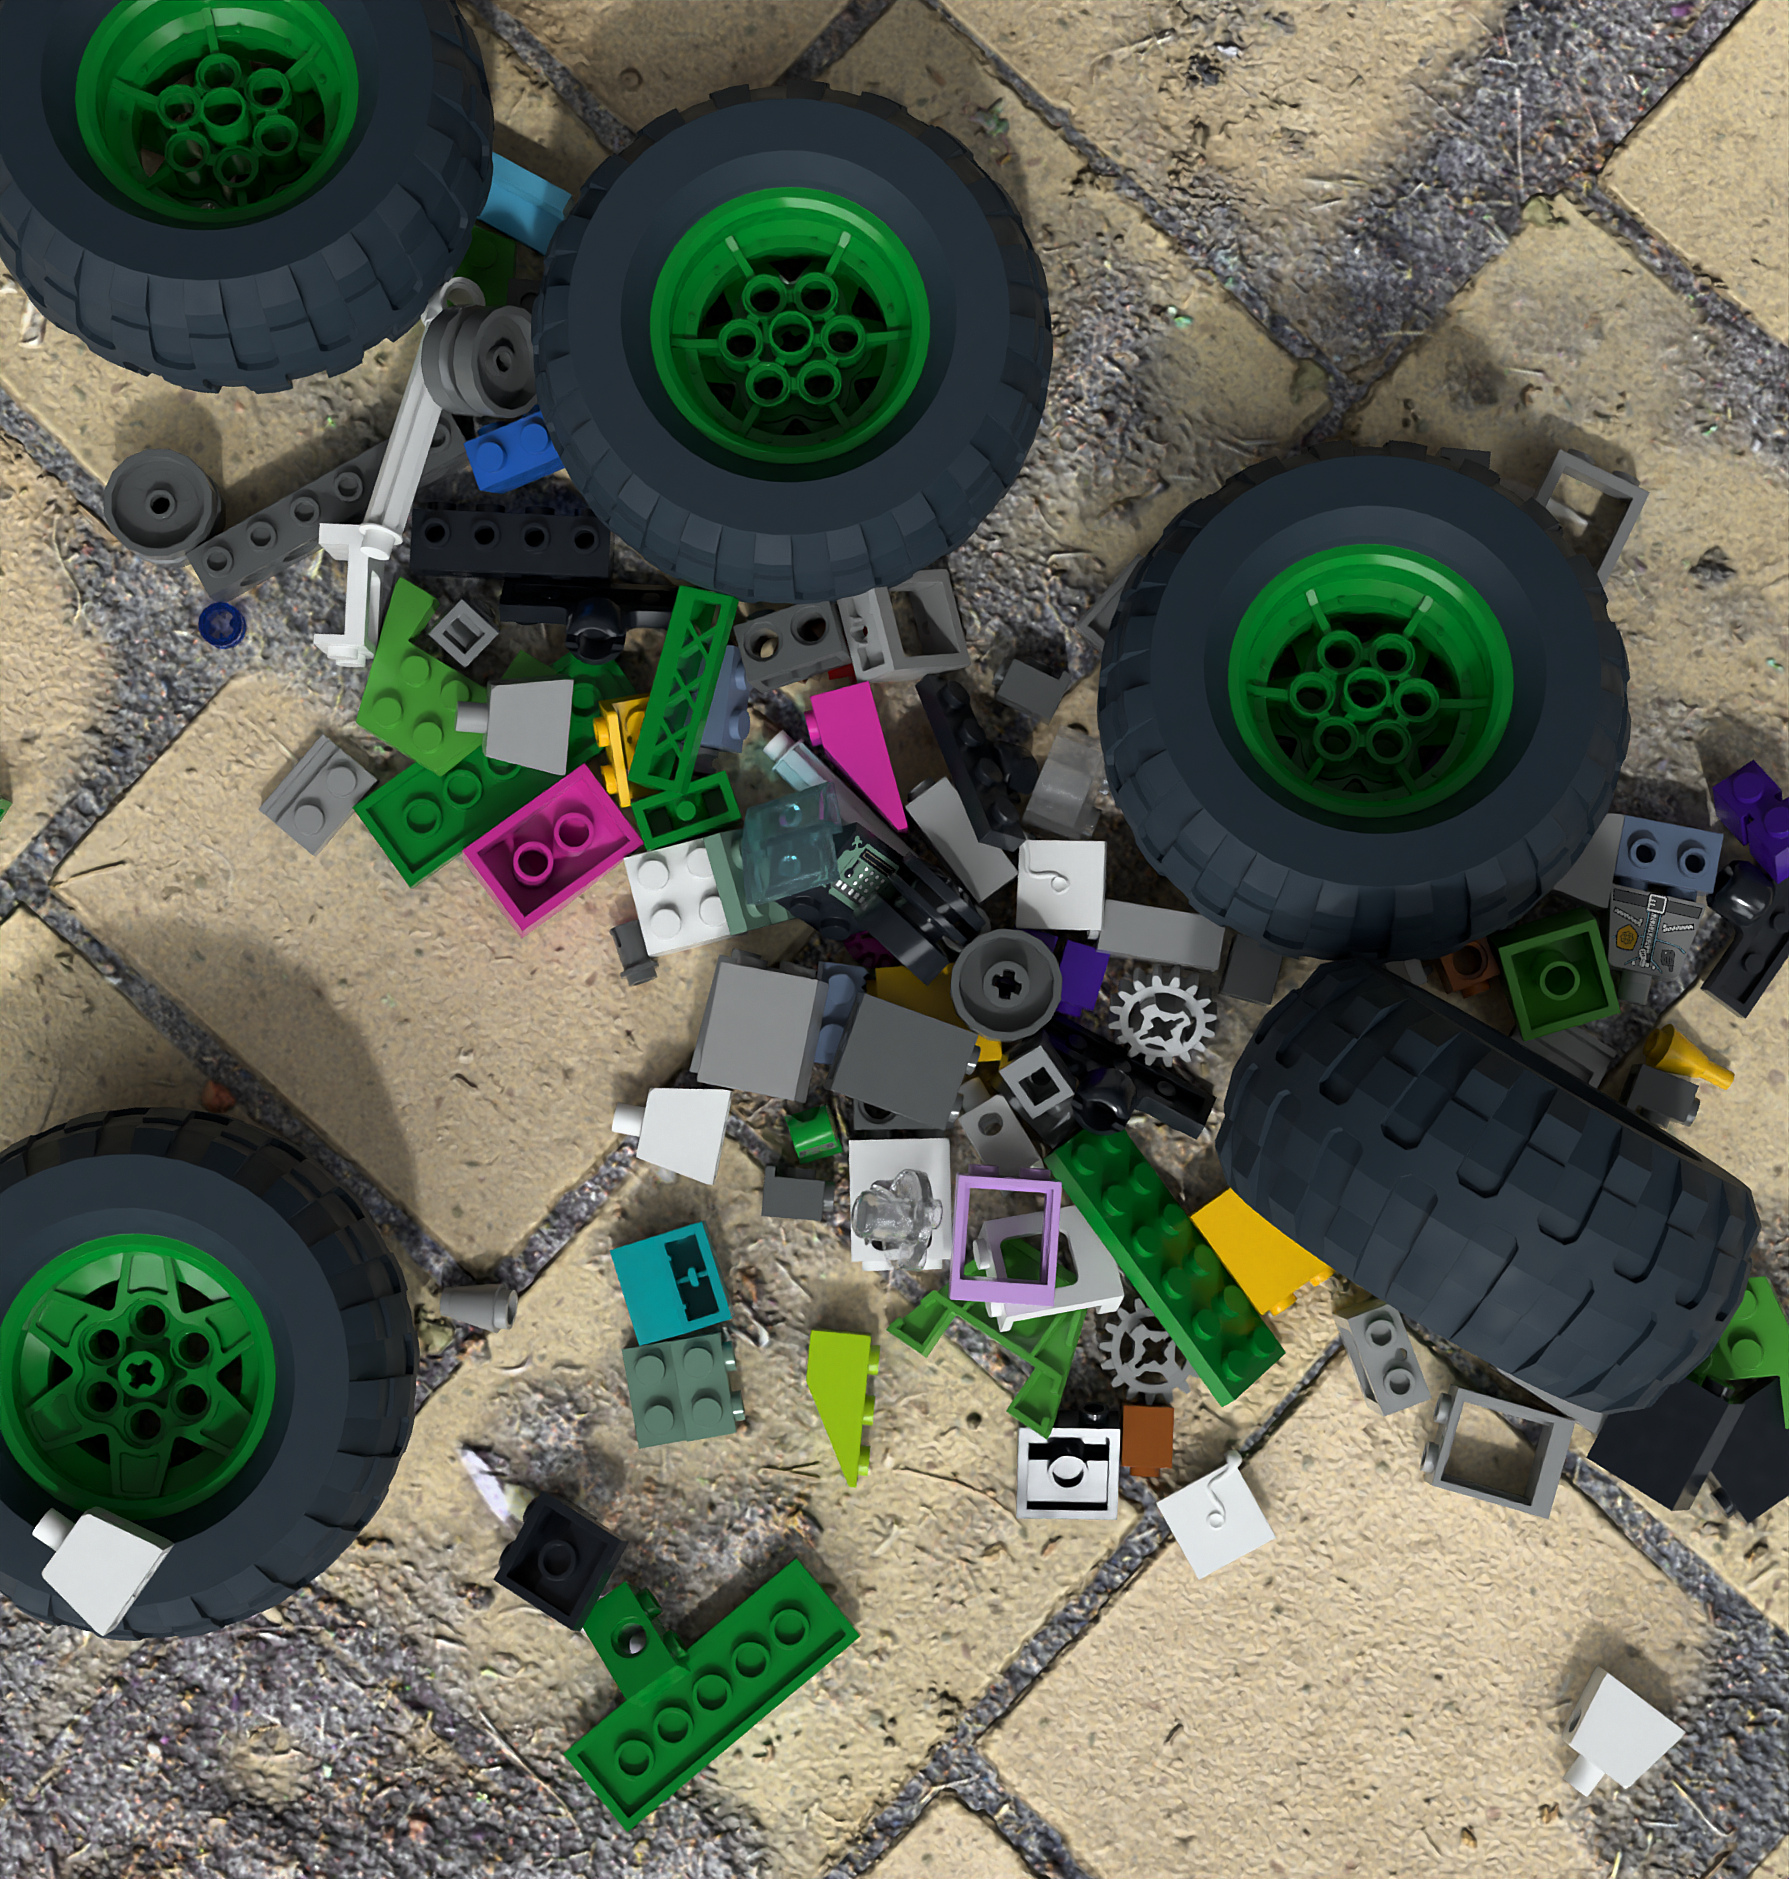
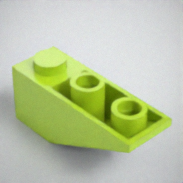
(838, 1384)

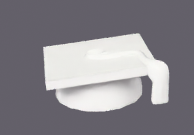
(1061, 884)
(1216, 1518)

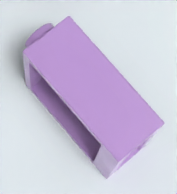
(1006, 1289)

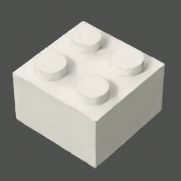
(677, 898)

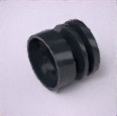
(919, 917)

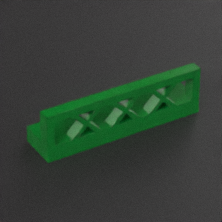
(675, 689)

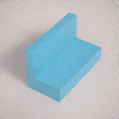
(524, 205)

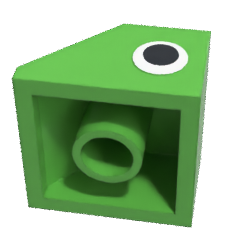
(1554, 973)

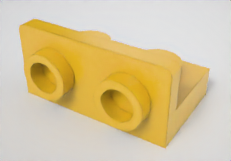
(619, 732)

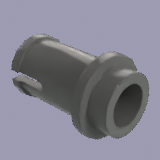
(633, 953)

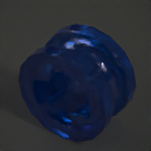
(207, 628)

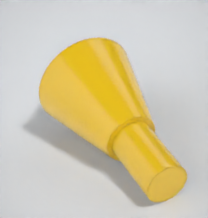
(1676, 1054)

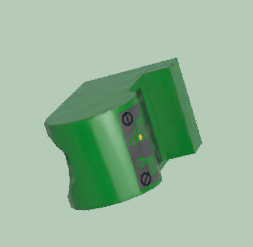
(814, 1133)

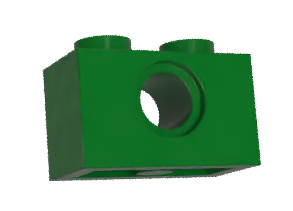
(680, 818)
(610, 1629)

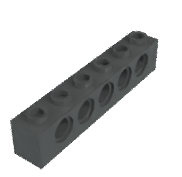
(291, 526)

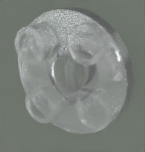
(899, 1219)

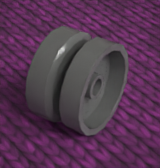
(480, 361)
(143, 487)
(1013, 956)

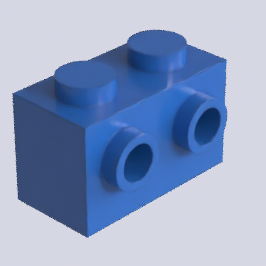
(512, 453)

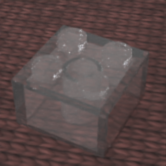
(1068, 789)

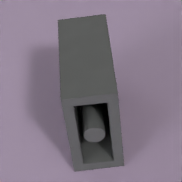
(903, 1061)

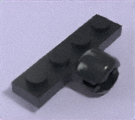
(593, 612)
(981, 769)
(1761, 942)
(1117, 1085)

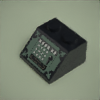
(863, 868)

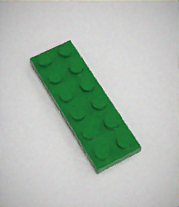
(431, 818)
(1166, 1261)
(735, 1680)

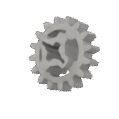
(1162, 1015)
(1129, 1371)

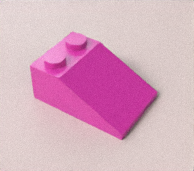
(855, 745)
(551, 850)

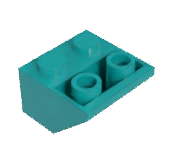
(672, 1283)

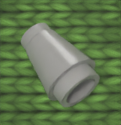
(482, 1306)

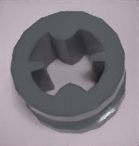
(703, 763)

